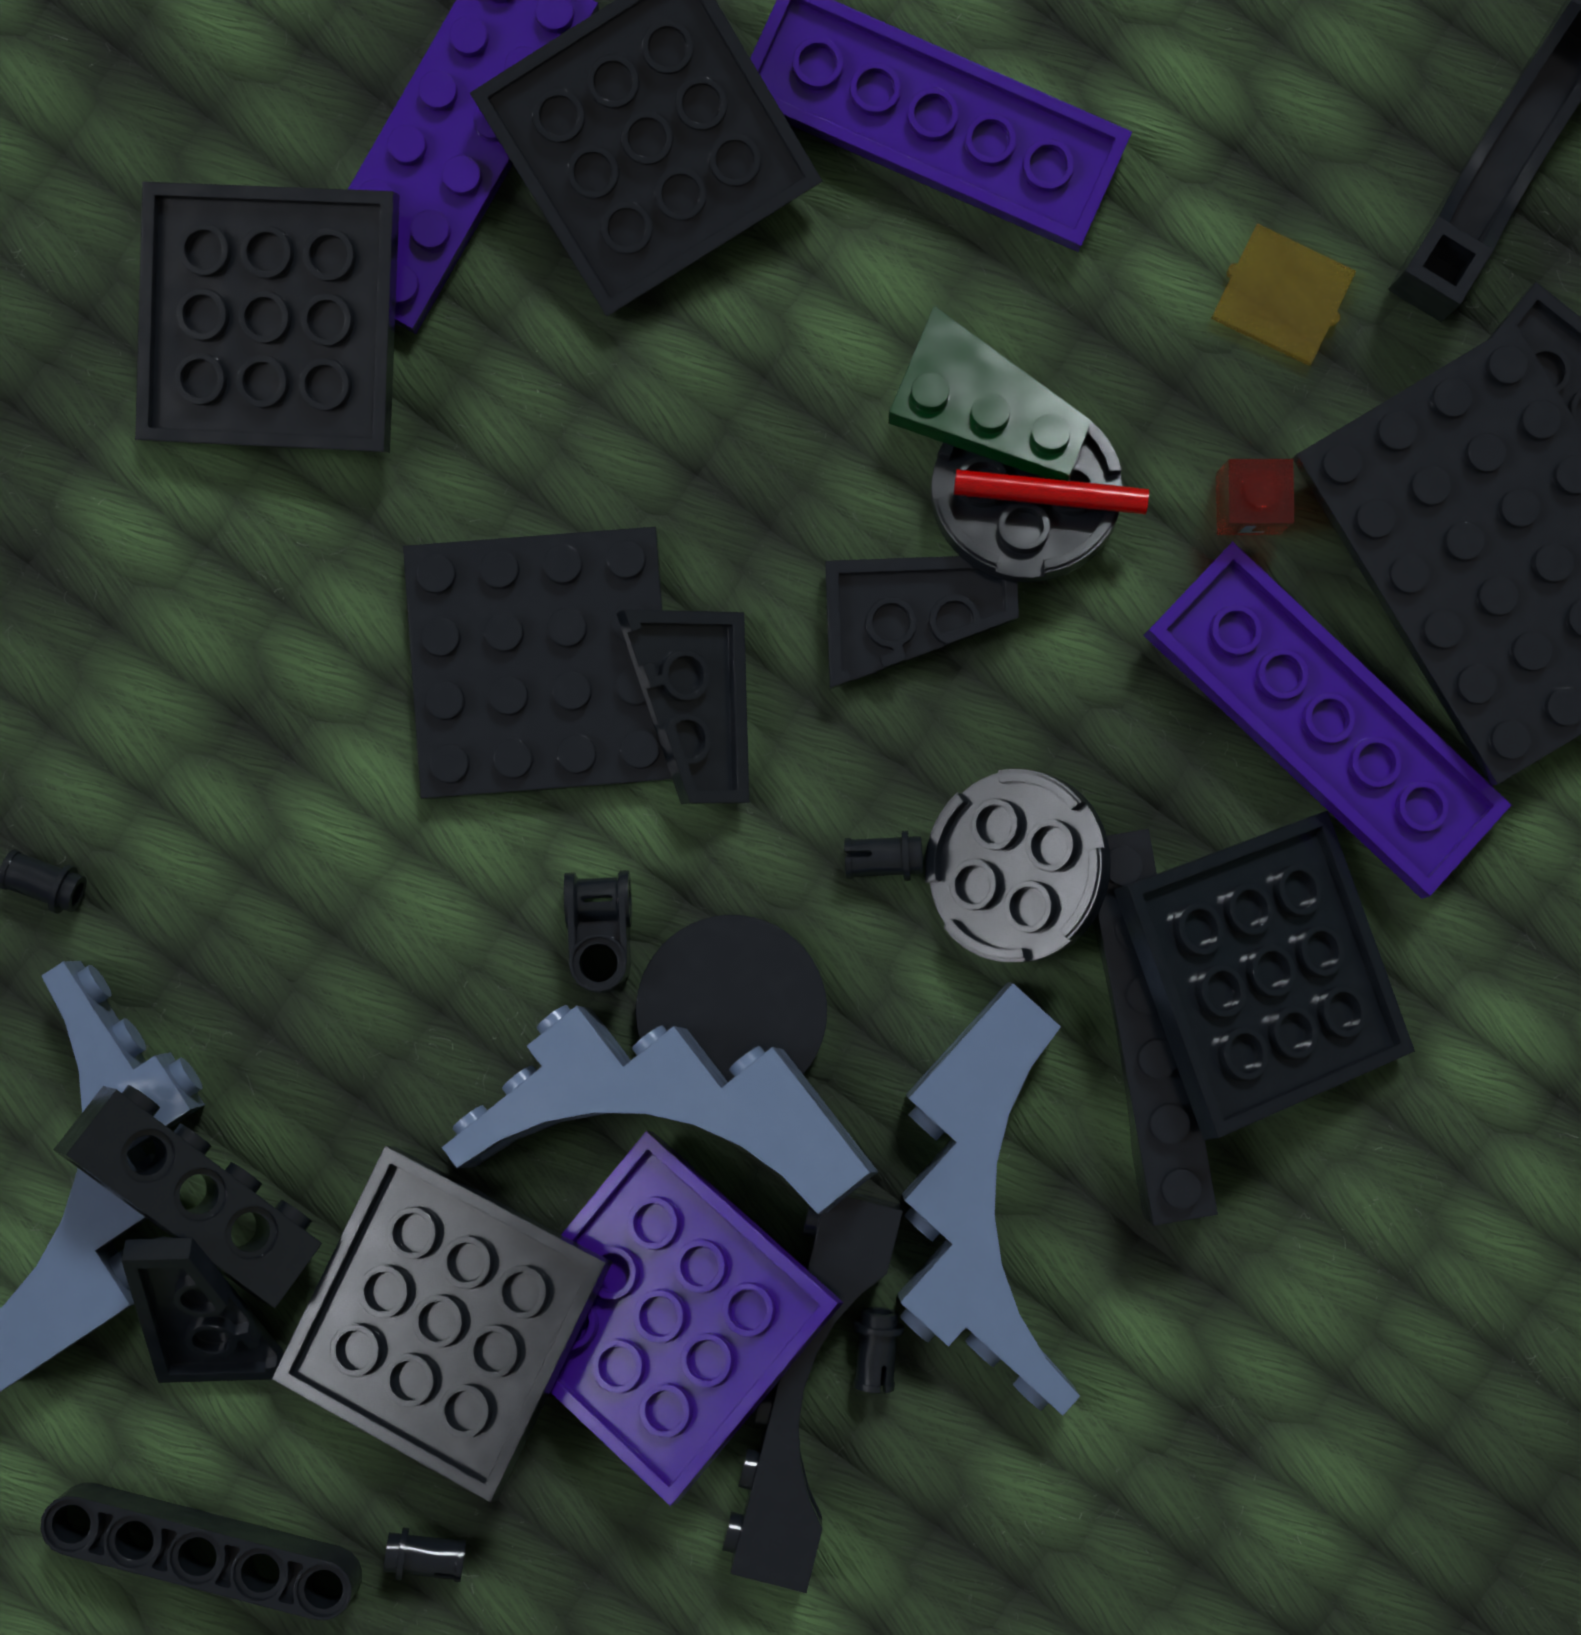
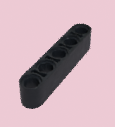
(173, 1561)

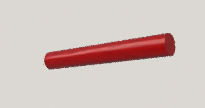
(1051, 491)

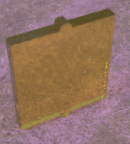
(1283, 294)

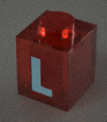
(1255, 496)

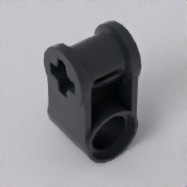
(598, 925)

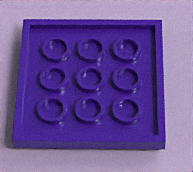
(686, 1322)

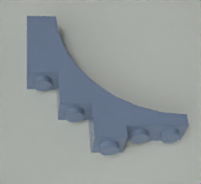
(587, 1074)
(81, 1272)
(964, 1280)

